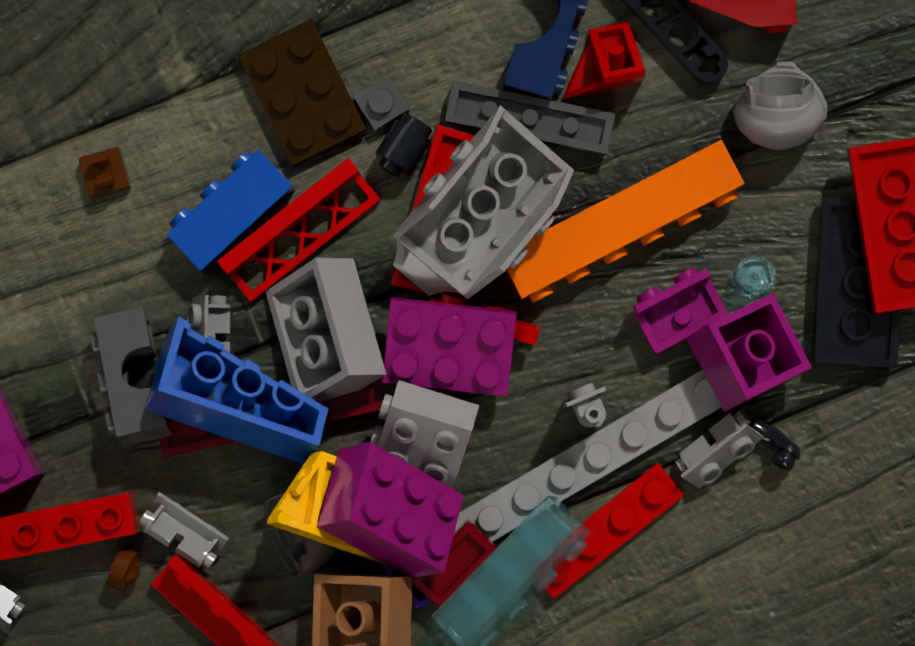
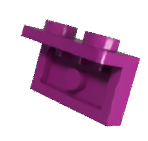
(679, 310)

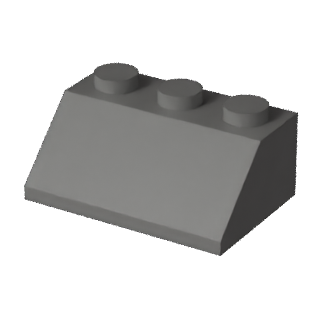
(325, 329)

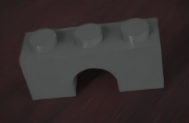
(123, 342)

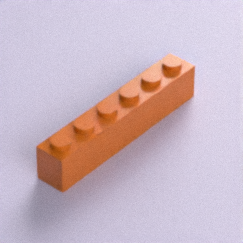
(624, 219)

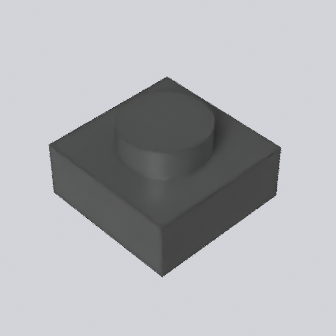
(381, 103)

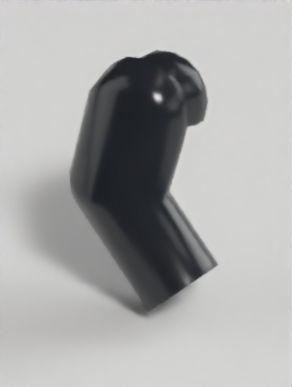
(786, 450)

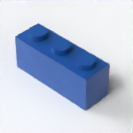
(229, 210)

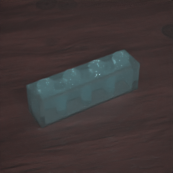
(512, 574)

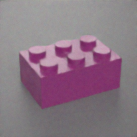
(390, 510)

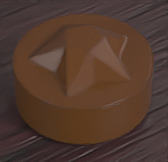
(124, 569)

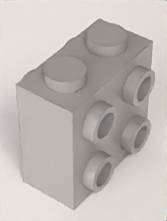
(426, 430)

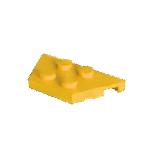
(303, 501)

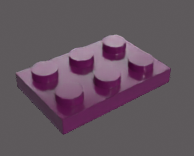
(449, 346)

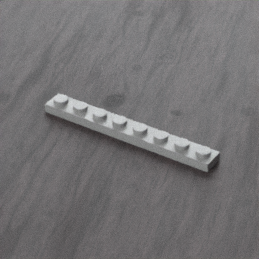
(594, 456)

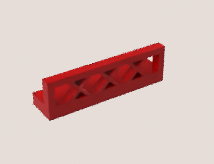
(288, 218)
(209, 606)

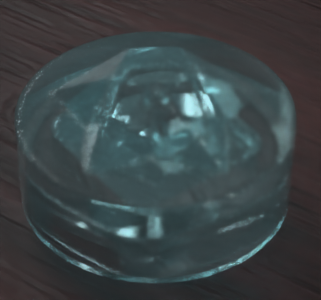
(754, 277)

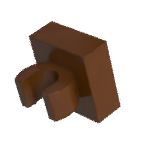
(105, 172)

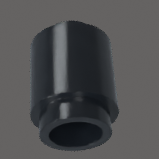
(403, 145)

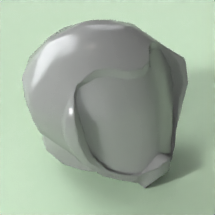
(780, 108)

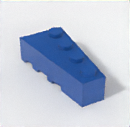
(231, 397)

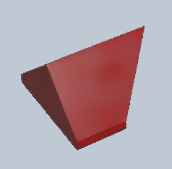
(606, 63)

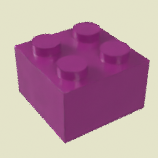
(748, 352)

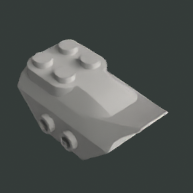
(481, 209)

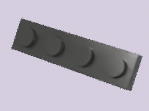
(547, 119)

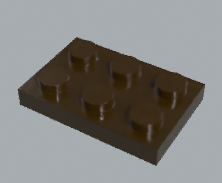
(302, 93)

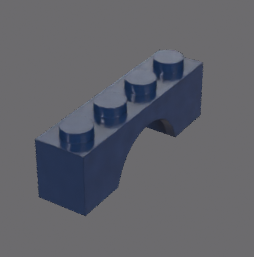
(537, 64)

